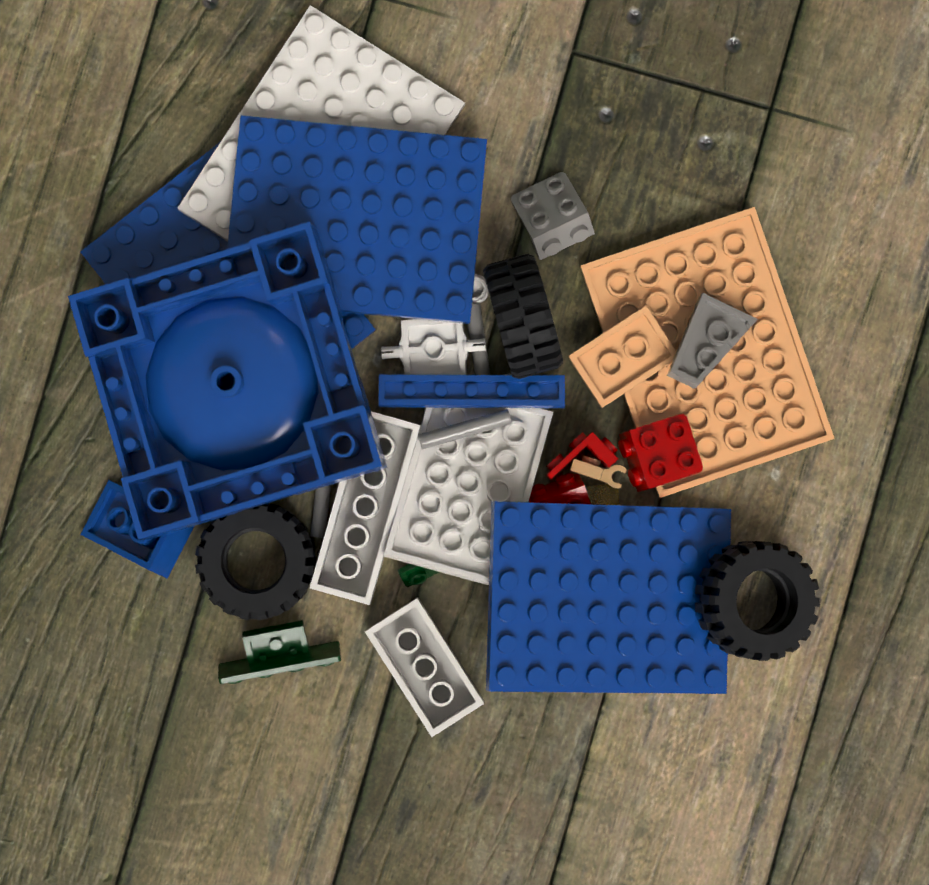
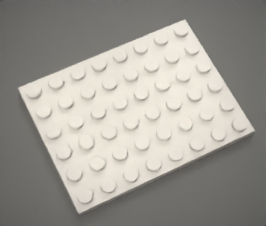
(328, 79)

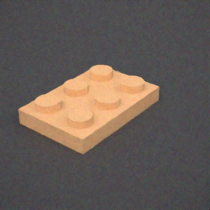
(623, 356)

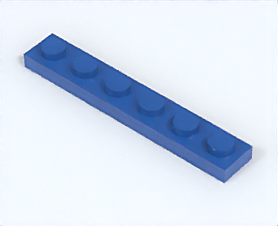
(471, 391)

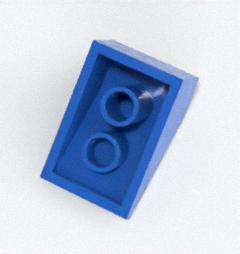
(114, 529)

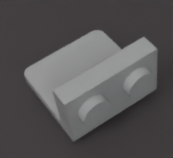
(553, 215)

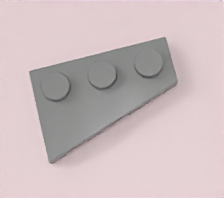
(707, 339)

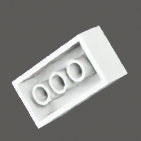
(424, 667)

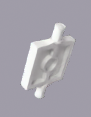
(433, 348)

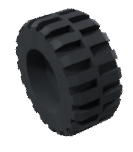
(523, 316)
(794, 600)
(266, 602)

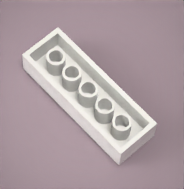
(364, 517)

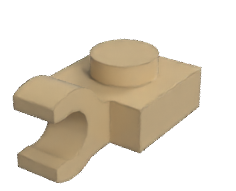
(590, 468)

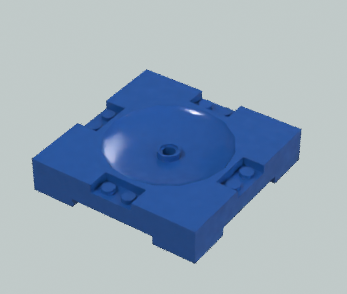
(159, 368)

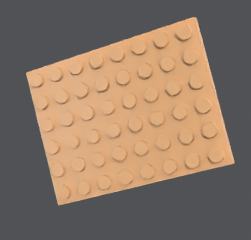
(762, 391)

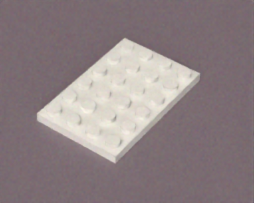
(450, 489)

